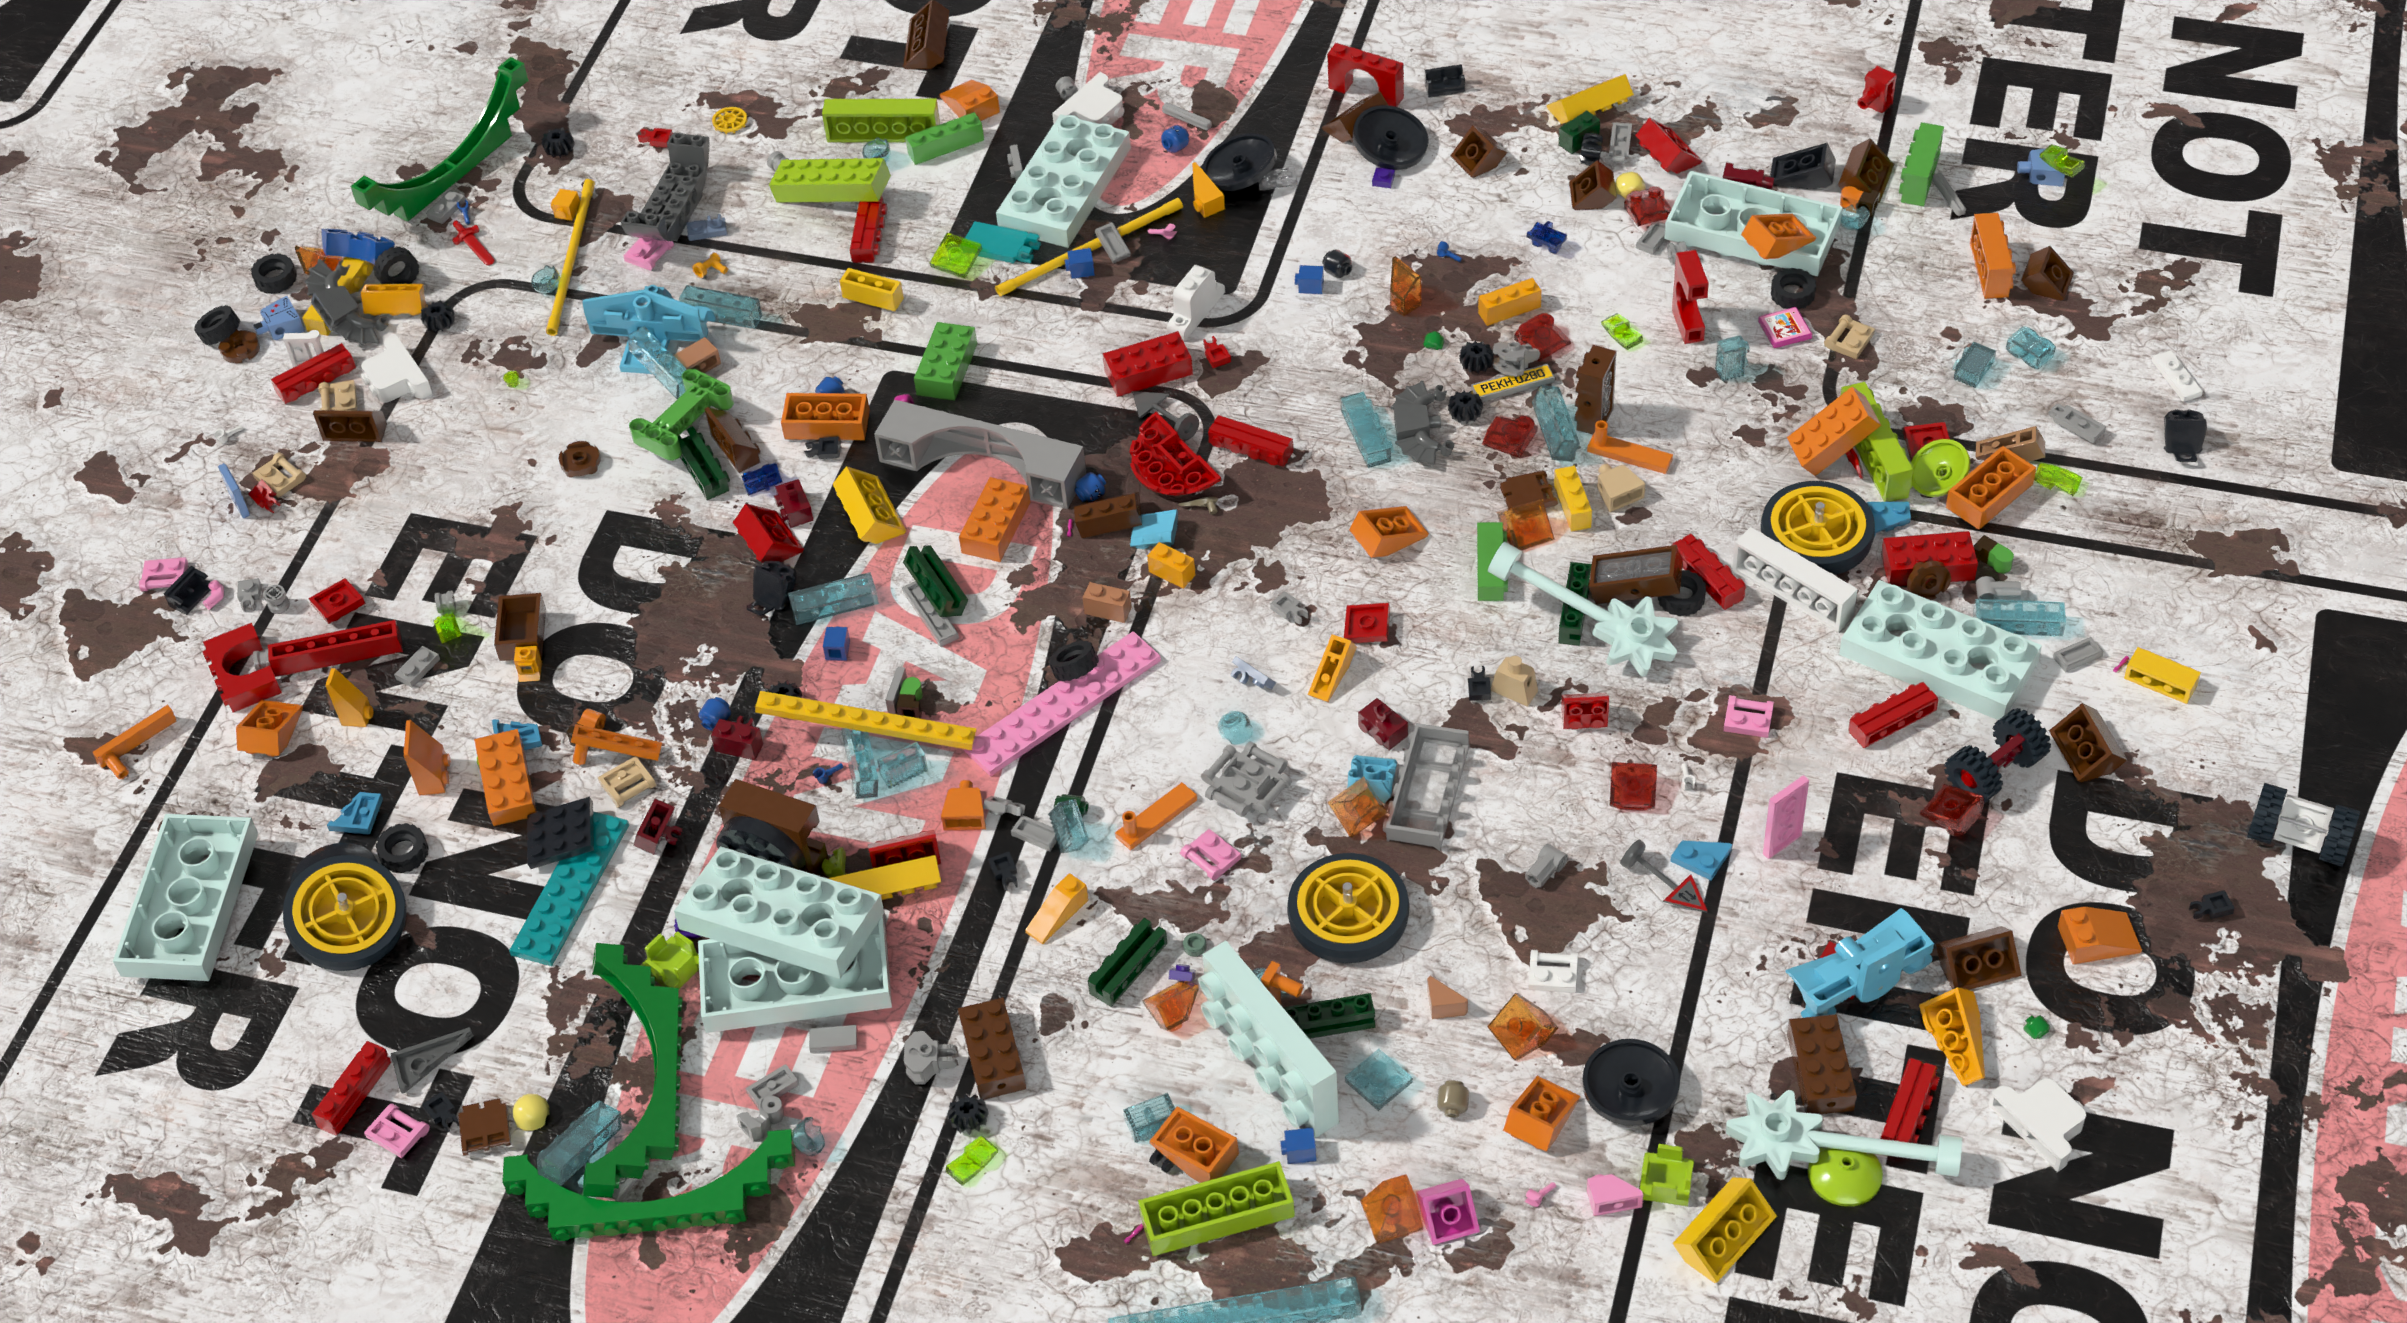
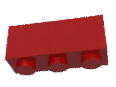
(1667, 147)
(766, 534)
(904, 849)

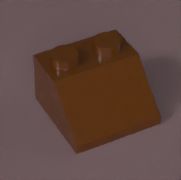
(1478, 152)
(1593, 188)
(2047, 274)

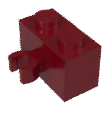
(794, 503)
(1382, 724)
(737, 738)
(656, 826)

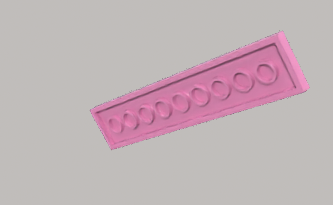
(1061, 704)

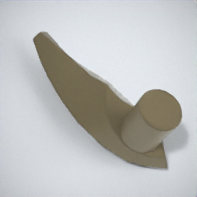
(1203, 502)

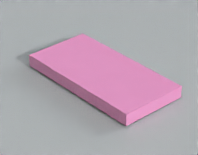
(1785, 817)

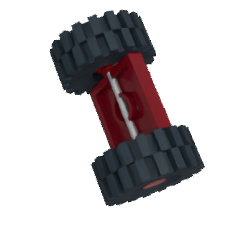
(2020, 742)

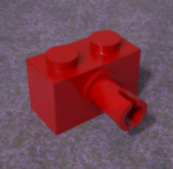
(1878, 90)

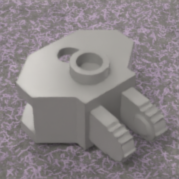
(1513, 357)
(926, 1057)

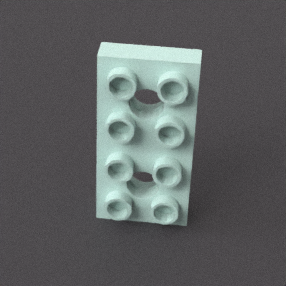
(1064, 179)
(1736, 202)
(1940, 649)
(186, 895)
(772, 909)
(787, 990)
(1271, 1040)

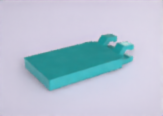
(1003, 242)

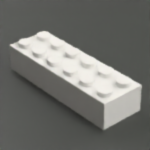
(1794, 579)

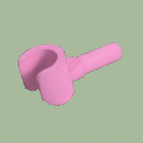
(1167, 232)
(1535, 1198)

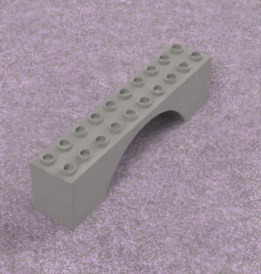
(919, 435)

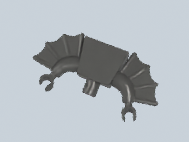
(338, 306)
(1414, 424)

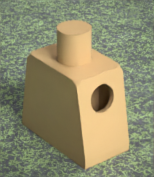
(1619, 486)
(1515, 681)

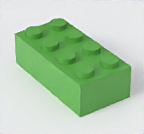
(1921, 164)
(945, 361)

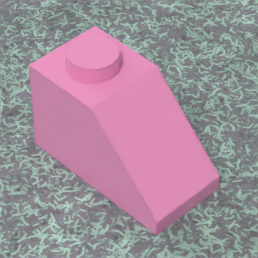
(1612, 1195)

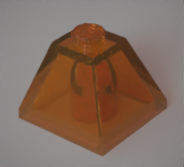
(309, 258)
(1404, 288)
(1526, 524)
(1357, 807)
(1172, 1005)
(1522, 1027)
(1392, 1209)

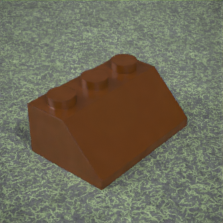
(1343, 125)
(1867, 168)
(351, 425)
(732, 439)
(1108, 515)
(2087, 744)
(1979, 958)

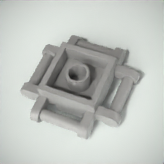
(1245, 782)

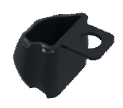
(2184, 433)
(771, 586)

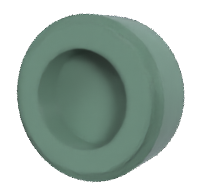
(1194, 944)

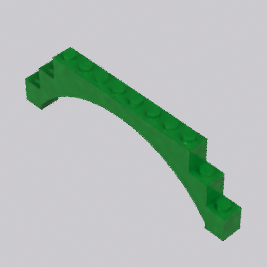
(490, 131)
(655, 1132)
(715, 1203)

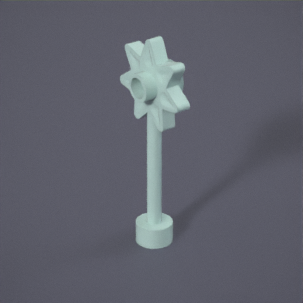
(1632, 632)
(1780, 1134)

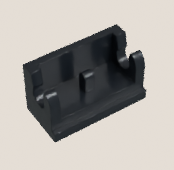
(1444, 80)
(187, 590)

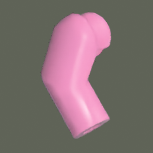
(216, 596)

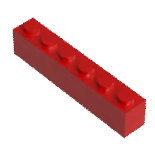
(335, 648)

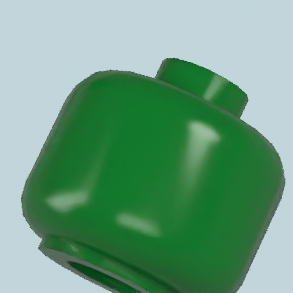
(1434, 341)
(2036, 1027)

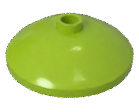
(1934, 461)
(1843, 1183)

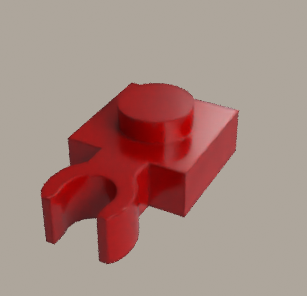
(658, 137)
(1216, 354)
(263, 495)

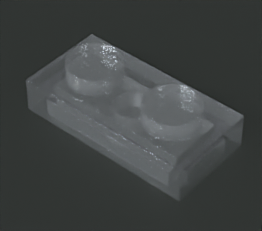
(1278, 178)

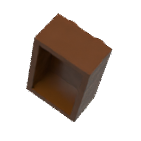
(519, 624)

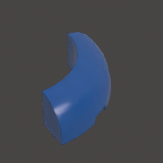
(360, 246)

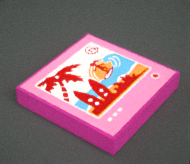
(1785, 327)

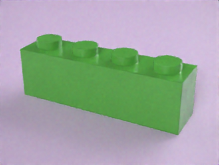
(944, 138)
(1489, 539)

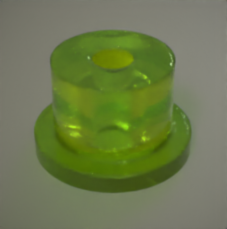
(511, 379)

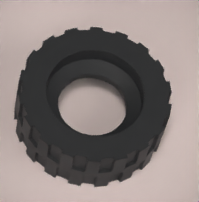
(389, 258)
(270, 263)
(1793, 277)
(217, 325)
(1690, 605)
(1073, 660)
(397, 834)

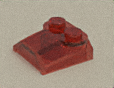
(1647, 206)
(1542, 335)
(1510, 434)
(1633, 786)
(1954, 809)

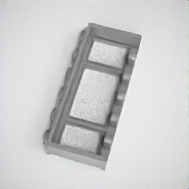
(1427, 785)

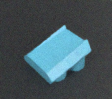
(1154, 529)
(1377, 771)

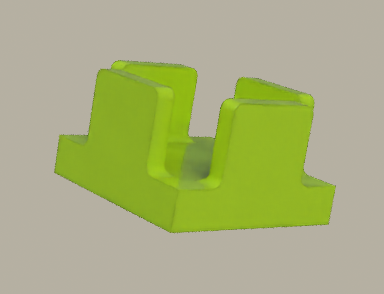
(672, 960)
(1667, 1176)

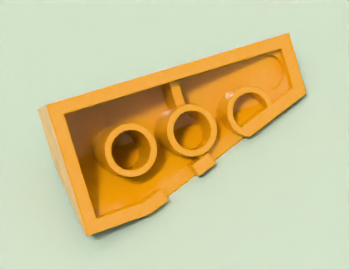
(1956, 1026)

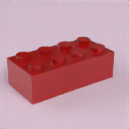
(1147, 363)
(1952, 549)

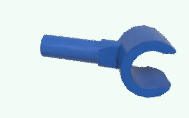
(465, 211)
(1443, 251)
(822, 775)

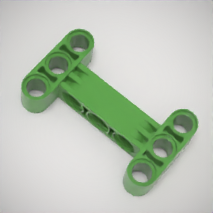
(663, 433)

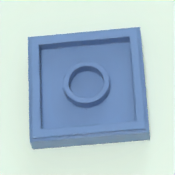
(234, 490)

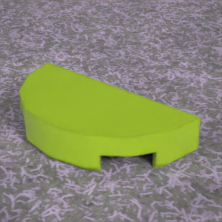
(836, 864)

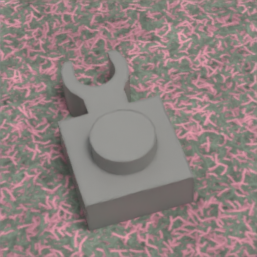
(248, 592)
(1288, 606)
(999, 806)

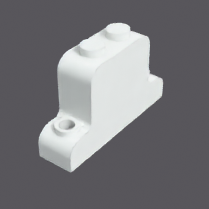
(1094, 102)
(1194, 300)
(394, 373)
(2042, 1117)

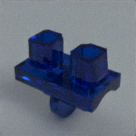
(1546, 236)
(761, 479)

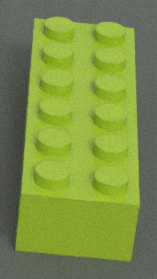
(882, 118)
(830, 180)
(1883, 454)
(1216, 1208)

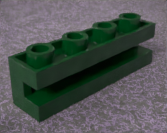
(702, 466)
(935, 581)
(1572, 619)
(1127, 962)
(1334, 1015)

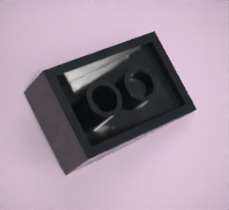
(1805, 168)

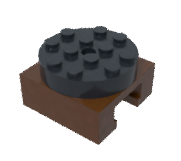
(771, 827)

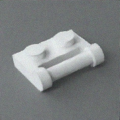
(298, 346)
(1553, 978)

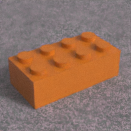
(1992, 255)
(825, 415)
(1833, 431)
(1990, 487)
(994, 519)
(505, 777)

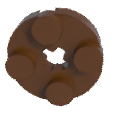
(236, 355)
(587, 465)
(1924, 571)

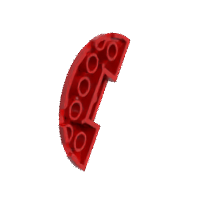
(1166, 462)

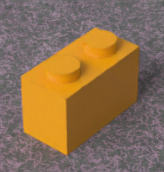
(1171, 565)

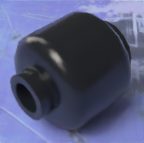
(1336, 263)

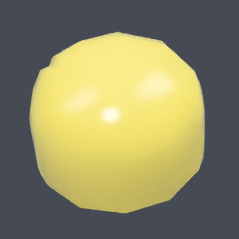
(1629, 182)
(530, 1112)

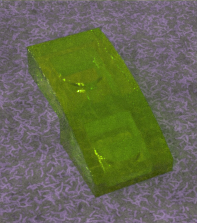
(2059, 160)
(1621, 332)
(2052, 476)
(974, 1159)

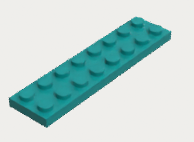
(567, 894)

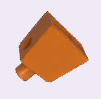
(963, 808)

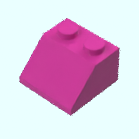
(1448, 1211)

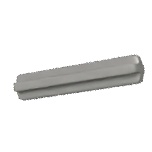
(1186, 116)
(1949, 194)

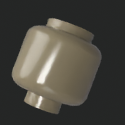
(1453, 1098)

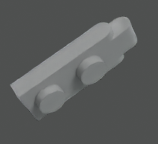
(1620, 141)
(2077, 422)

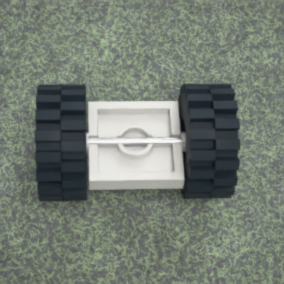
(2303, 824)

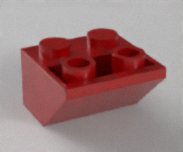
(1585, 710)

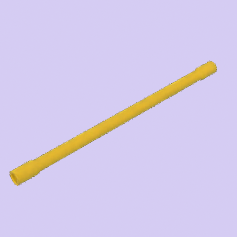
(1012, 284)
(554, 319)

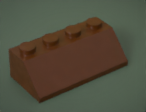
(927, 37)

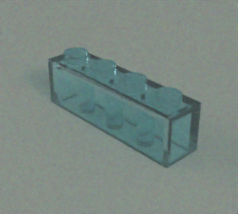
(726, 306)
(657, 360)
(1555, 423)
(1366, 429)
(833, 598)
(2023, 616)
(861, 763)
(579, 1142)

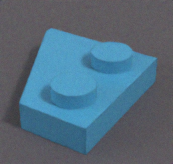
(1890, 515)
(529, 732)
(358, 815)
(1701, 857)

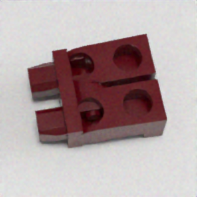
(1748, 176)

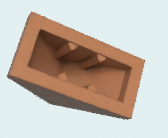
(1445, 1001)

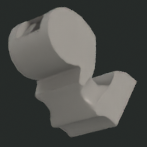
(770, 1113)

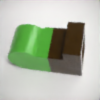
(1994, 554)
(909, 698)

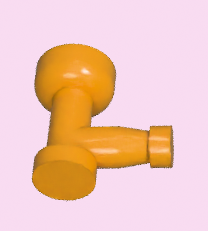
(700, 269)

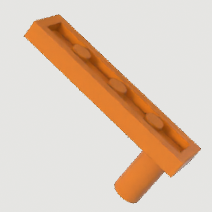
(1626, 451)
(616, 742)
(110, 752)
(1140, 827)
(1276, 982)

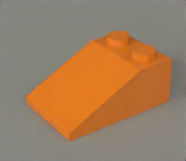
(972, 98)
(1776, 234)
(1386, 530)
(268, 728)
(425, 760)
(2097, 934)
(1540, 1113)
(1195, 1145)

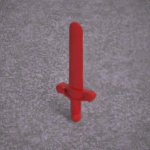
(468, 237)

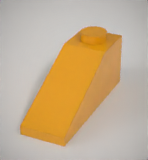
(1207, 195)
(1332, 667)
(349, 702)
(1058, 908)

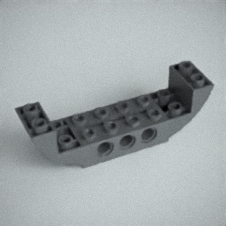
(675, 193)

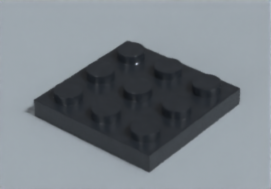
(560, 833)

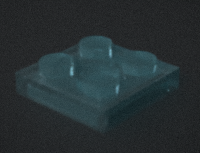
(1378, 1079)

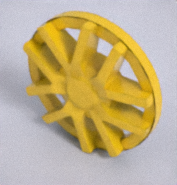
(729, 120)

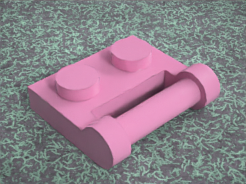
(643, 249)
(162, 572)
(1748, 722)
(1215, 850)
(393, 1136)

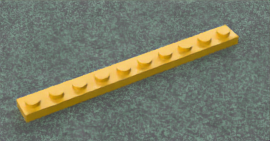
(865, 720)

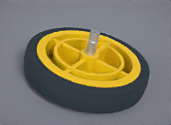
(1821, 524)
(1348, 908)
(344, 912)

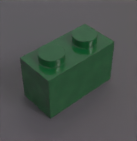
(1572, 133)

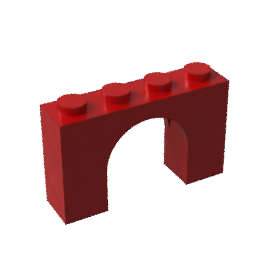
(1385, 71)
(1689, 285)
(243, 689)

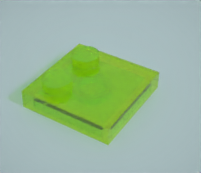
(955, 255)

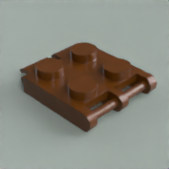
(1528, 488)
(484, 1126)

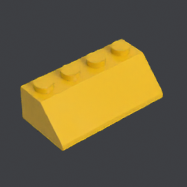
(1592, 99)
(868, 506)
(1725, 1228)

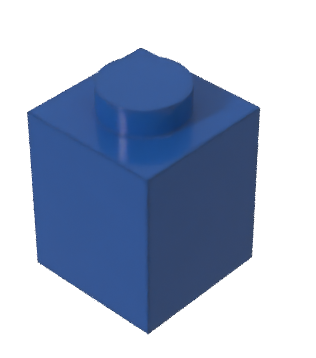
(1080, 263)
(1310, 279)
(836, 643)
(1299, 1146)

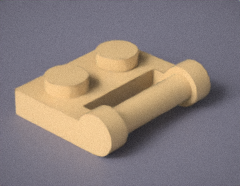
(1854, 341)
(344, 395)
(276, 479)
(624, 776)

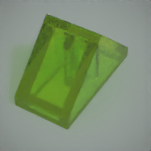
(446, 627)

